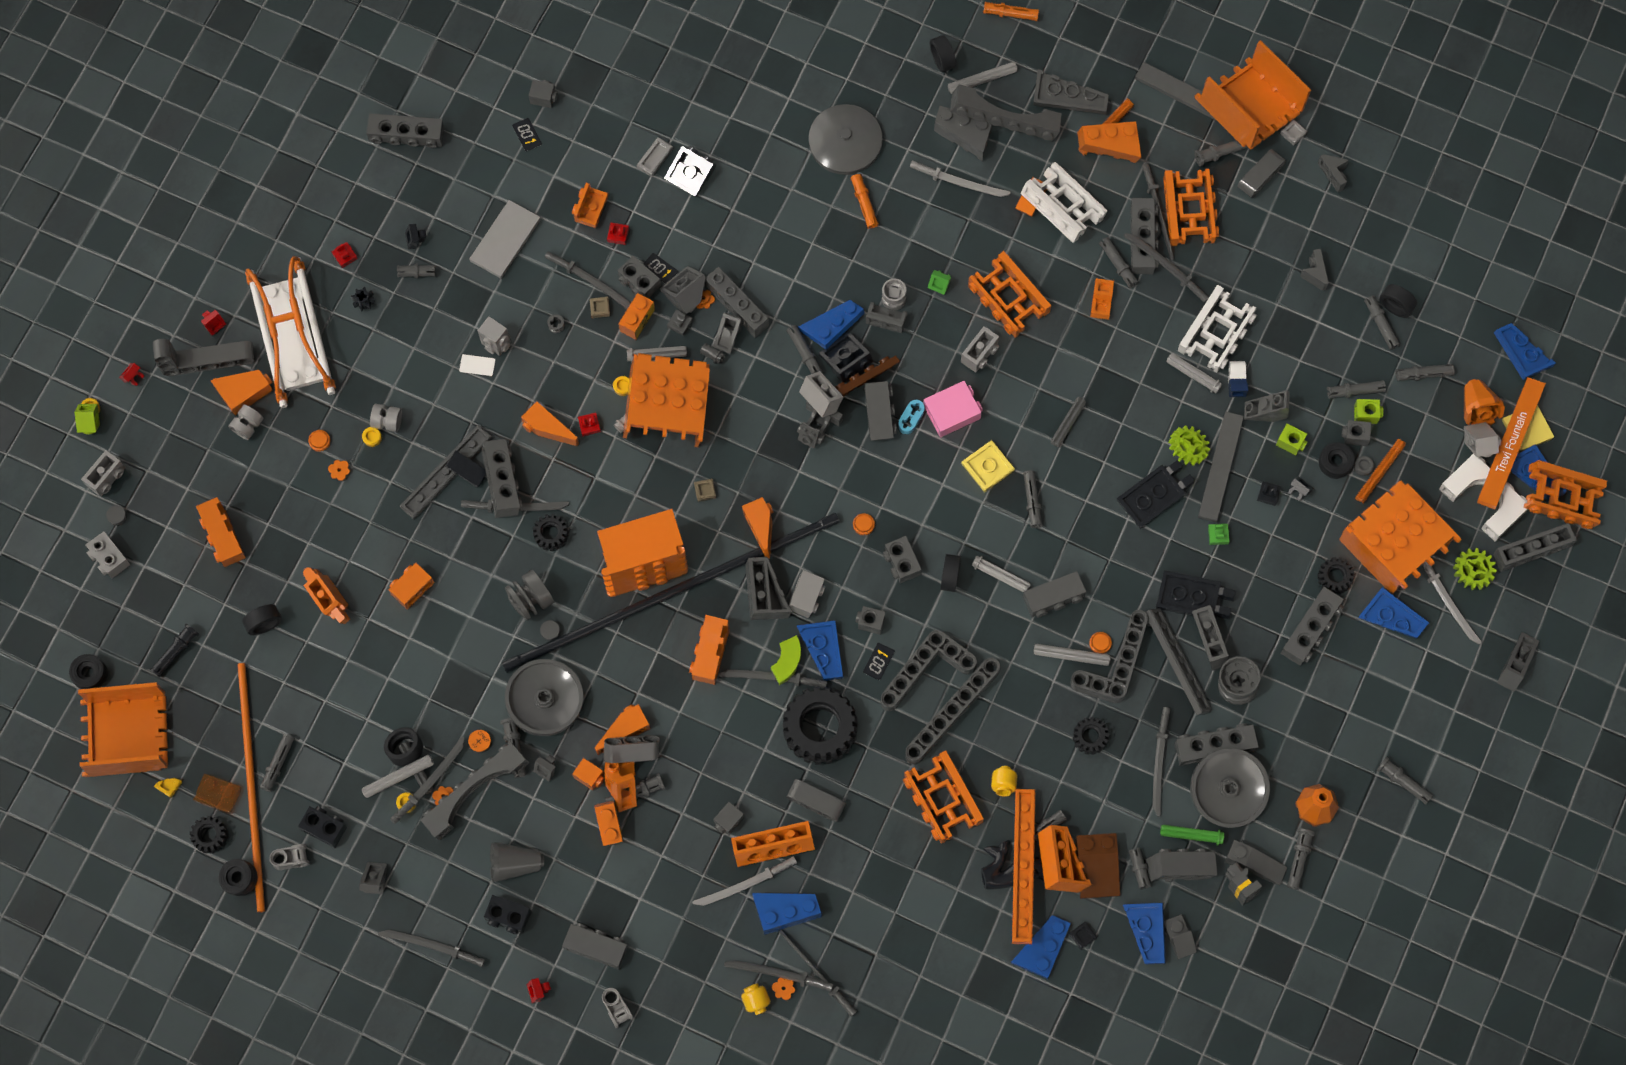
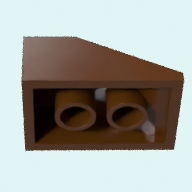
(1100, 864)

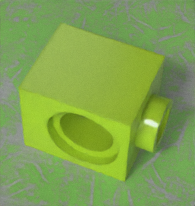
(1360, 414)
(87, 418)
(1292, 432)

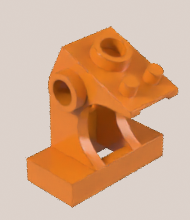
(617, 778)

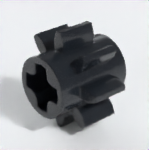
(362, 294)

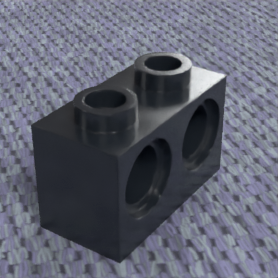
(319, 830)
(509, 910)

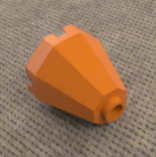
(1481, 403)
(1317, 805)

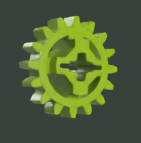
(1189, 445)
(1482, 573)

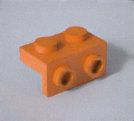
(589, 206)

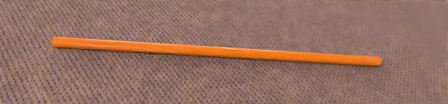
(251, 786)

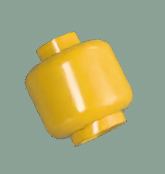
(1004, 781)
(755, 999)

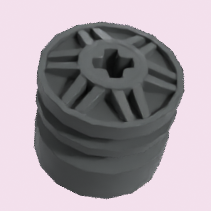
(529, 595)
(1240, 670)

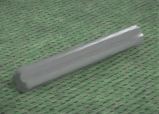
(985, 76)
(1072, 654)
(397, 776)

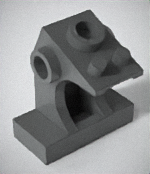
(812, 436)

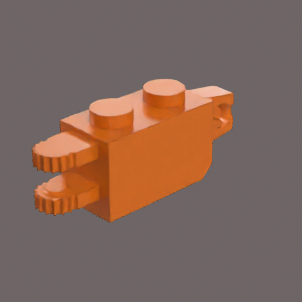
(326, 595)

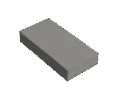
(654, 157)

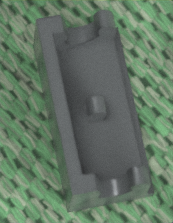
(886, 318)

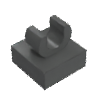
(679, 322)
(545, 768)

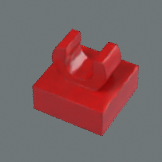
(618, 233)
(344, 254)
(212, 322)
(129, 374)
(589, 424)
(537, 990)

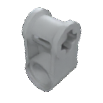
(291, 857)
(616, 1008)

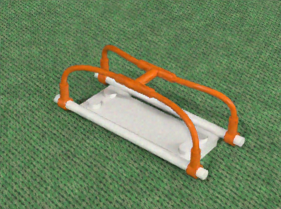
(290, 332)

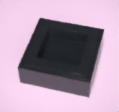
(1082, 935)

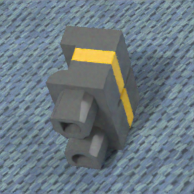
(1240, 885)

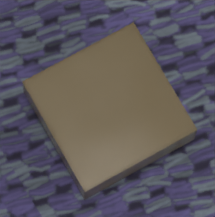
(599, 307)
(705, 490)

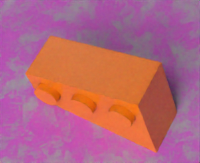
(1111, 139)
(220, 531)
(710, 649)
(1059, 861)

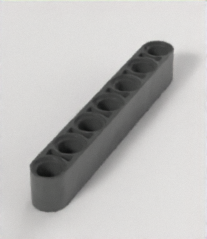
(956, 702)

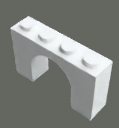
(1474, 472)

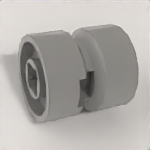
(894, 294)
(250, 417)
(386, 417)

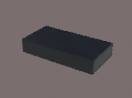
(466, 468)

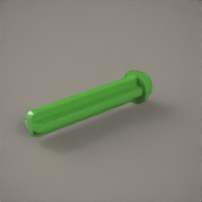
(1192, 834)

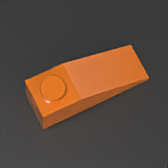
(546, 425)
(760, 521)
(629, 723)

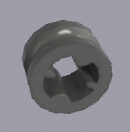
(551, 319)

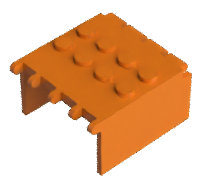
(1255, 98)
(667, 396)
(1397, 536)
(642, 553)
(124, 729)

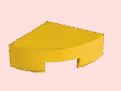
(168, 786)

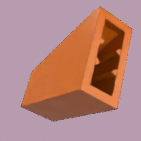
(242, 388)

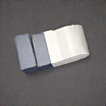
(1237, 379)

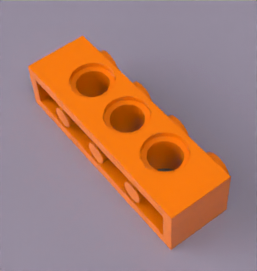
(772, 843)

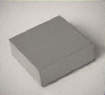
(1293, 132)

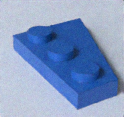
(832, 324)
(1524, 355)
(1521, 467)
(1393, 614)
(823, 647)
(1148, 928)
(1044, 949)

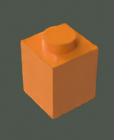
(588, 774)

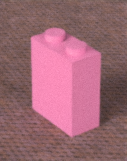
(952, 408)

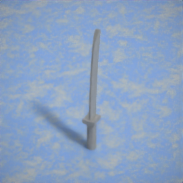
(958, 181)
(1434, 578)
(767, 874)

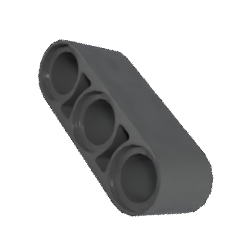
(1261, 173)
(631, 749)
(815, 800)

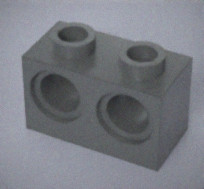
(642, 275)
(907, 558)

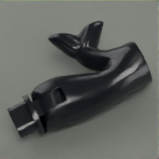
(993, 876)

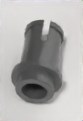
(712, 353)

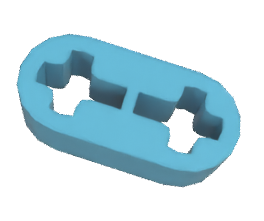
(907, 414)

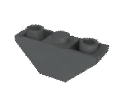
(1268, 408)

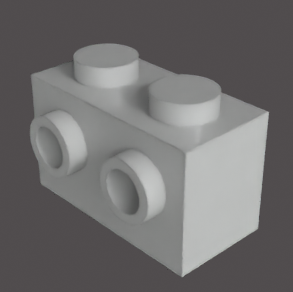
(494, 336)
(979, 349)
(821, 394)
(1481, 439)
(103, 473)
(107, 554)
(806, 593)

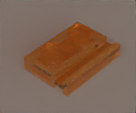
(217, 793)

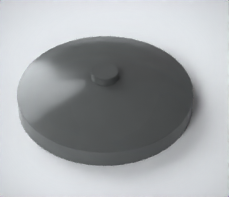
(845, 139)
(544, 697)
(1230, 787)

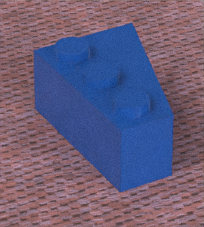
(785, 910)

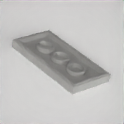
(505, 239)

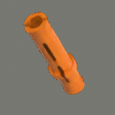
(1011, 11)
(861, 194)

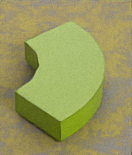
(788, 661)

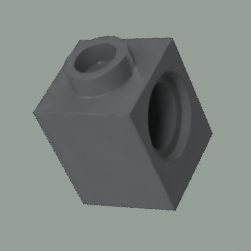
(1363, 428)
(876, 626)
(728, 819)

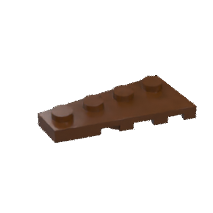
(870, 372)

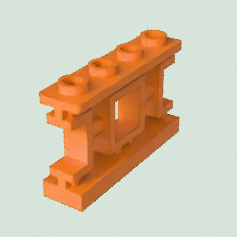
(1175, 208)
(1020, 284)
(1568, 480)
(957, 790)

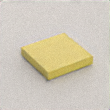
(1537, 432)
(988, 466)

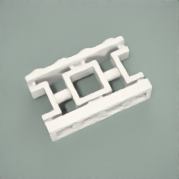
(1055, 210)
(1204, 321)

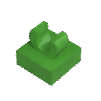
(939, 282)
(1218, 534)

